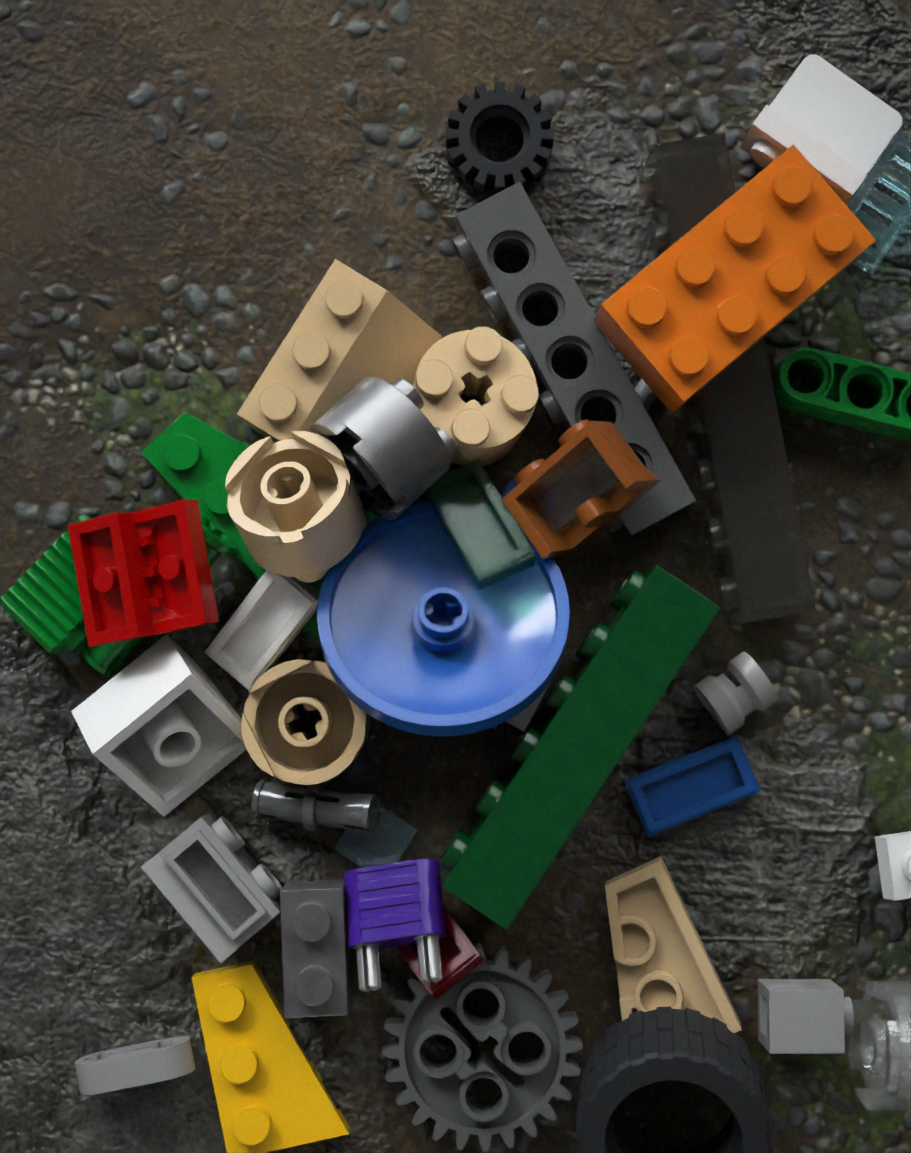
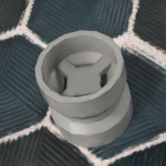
(736, 693)

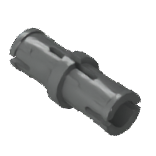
(316, 806)

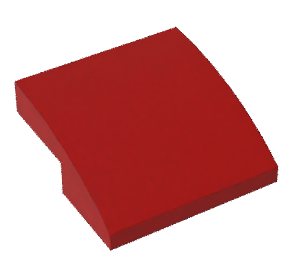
(143, 573)

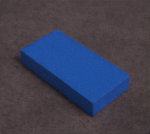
(691, 785)

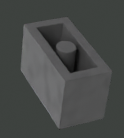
(315, 949)

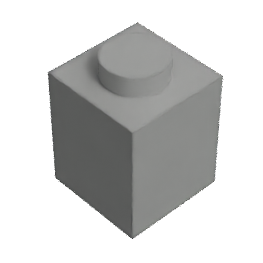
(803, 1016)

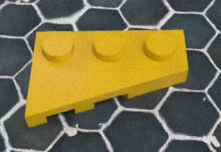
(259, 1072)

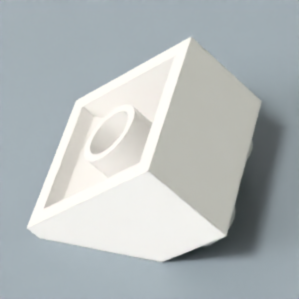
(161, 726)

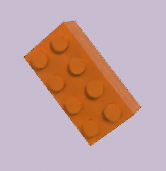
(732, 279)

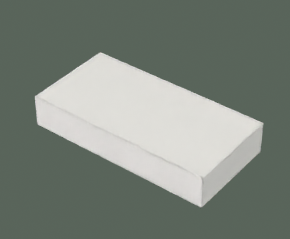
(263, 627)

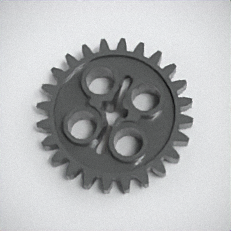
(442, 1085)

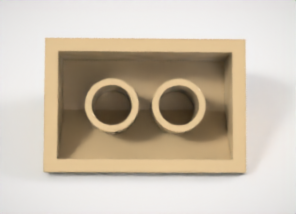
(337, 341)

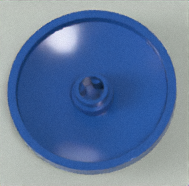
(424, 643)

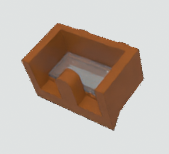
(577, 488)

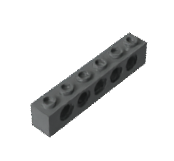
(513, 224)

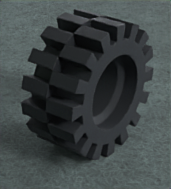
(506, 107)

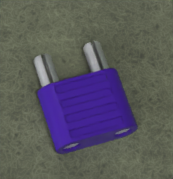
(395, 908)

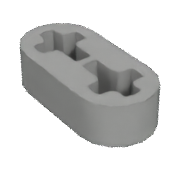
(135, 1065)

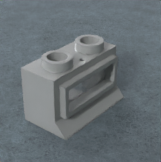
(215, 885)

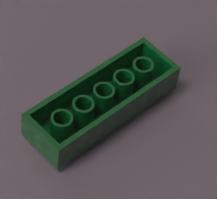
(577, 743)

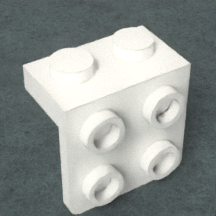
(829, 121)

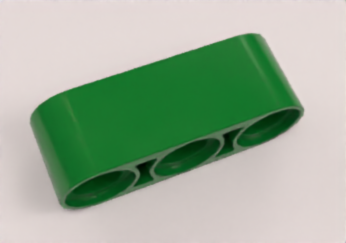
(829, 396)

